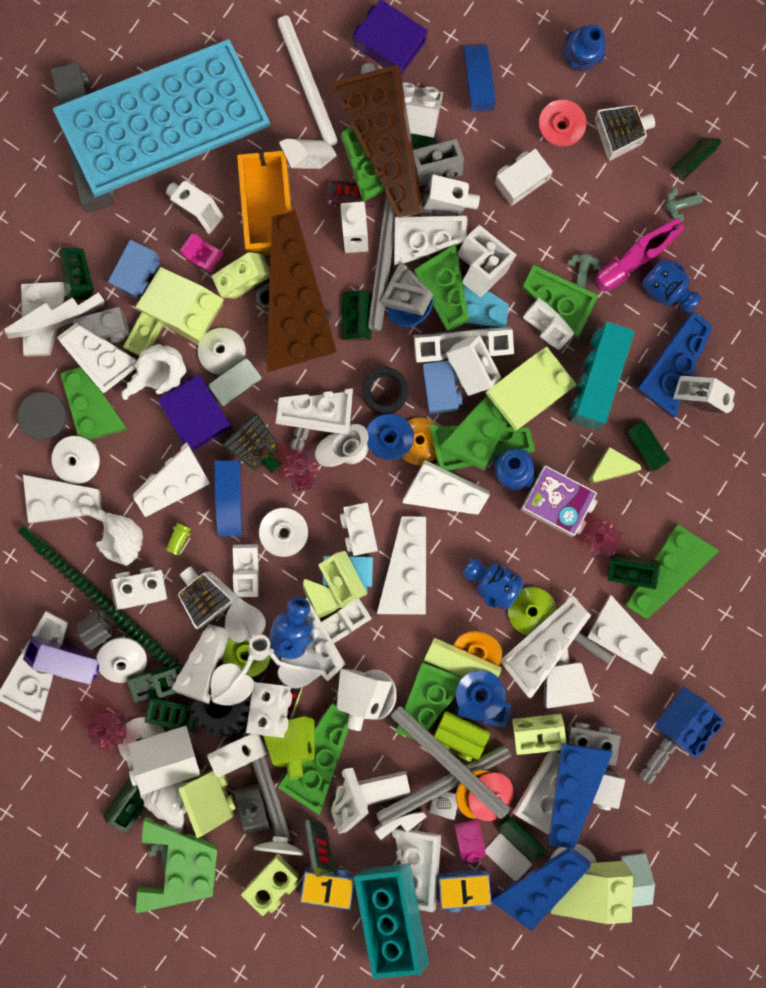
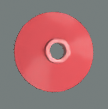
(566, 113)
(500, 786)

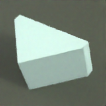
(642, 879)

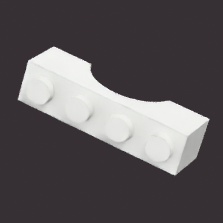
(436, 345)

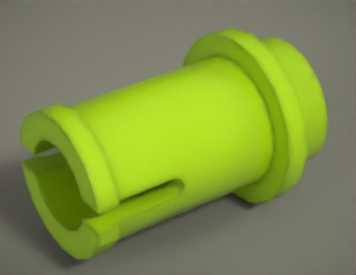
(178, 538)

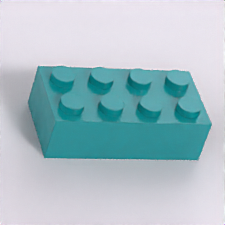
(602, 375)
(391, 921)

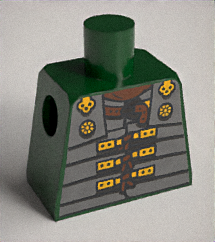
(254, 445)

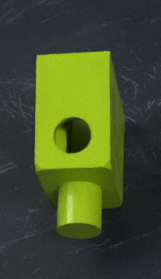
(295, 747)

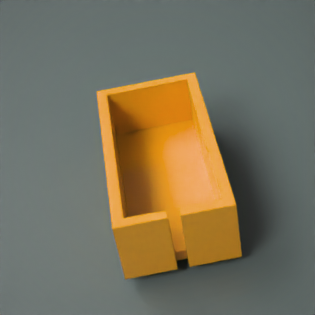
(263, 195)

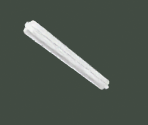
(307, 80)

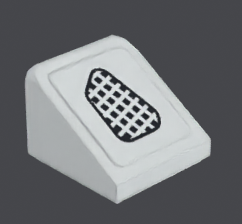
(444, 805)

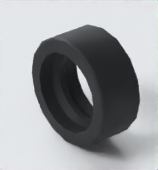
(396, 376)

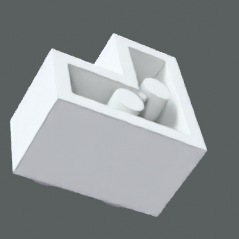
(487, 260)

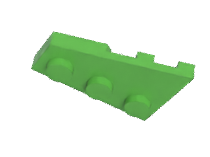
(362, 167)
(444, 280)
(564, 297)
(89, 407)
(430, 695)

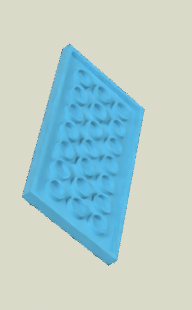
(161, 117)

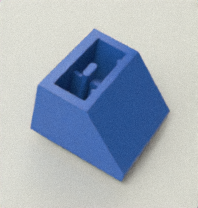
(690, 722)

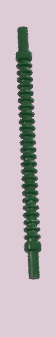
(43, 548)

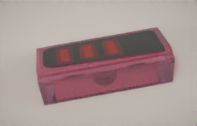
(346, 192)

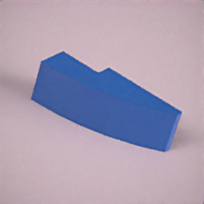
(479, 78)
(228, 498)

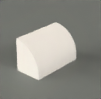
(307, 153)
(385, 788)

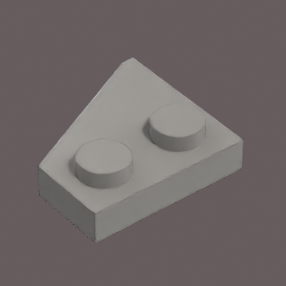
(406, 292)

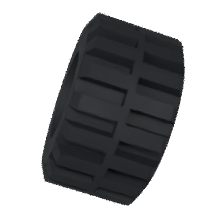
(227, 726)

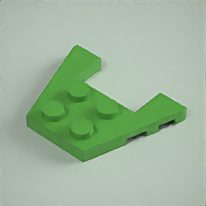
(188, 868)

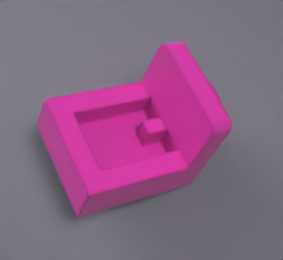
(201, 253)
(470, 841)

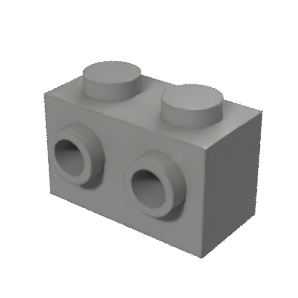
(440, 160)
(107, 324)
(602, 738)

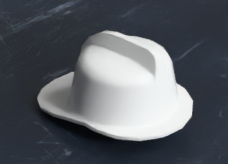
(343, 448)

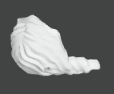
(156, 368)
(120, 538)
(167, 805)

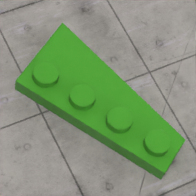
(477, 435)
(680, 560)
(318, 773)

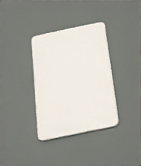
(508, 857)

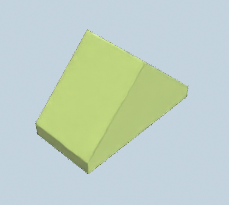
(613, 465)
(320, 598)

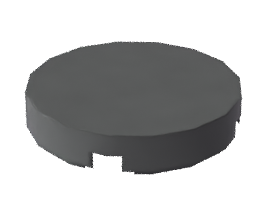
(42, 416)

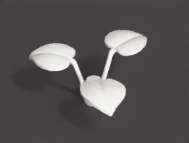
(231, 684)

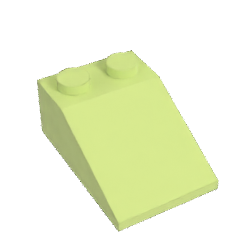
(180, 305)
(531, 388)
(207, 802)
(600, 895)

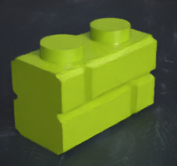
(461, 736)

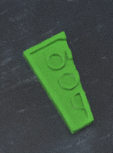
(509, 440)

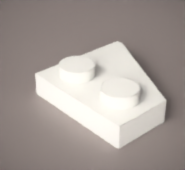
(349, 803)

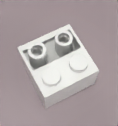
(422, 108)

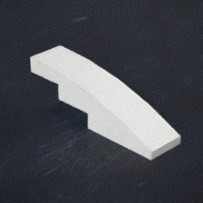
(45, 319)

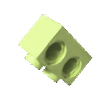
(241, 275)
(539, 734)
(266, 881)

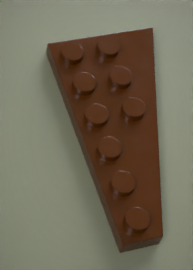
(382, 126)
(296, 311)

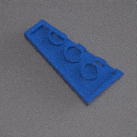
(675, 361)
(576, 787)
(542, 888)

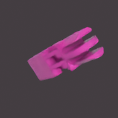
(618, 271)

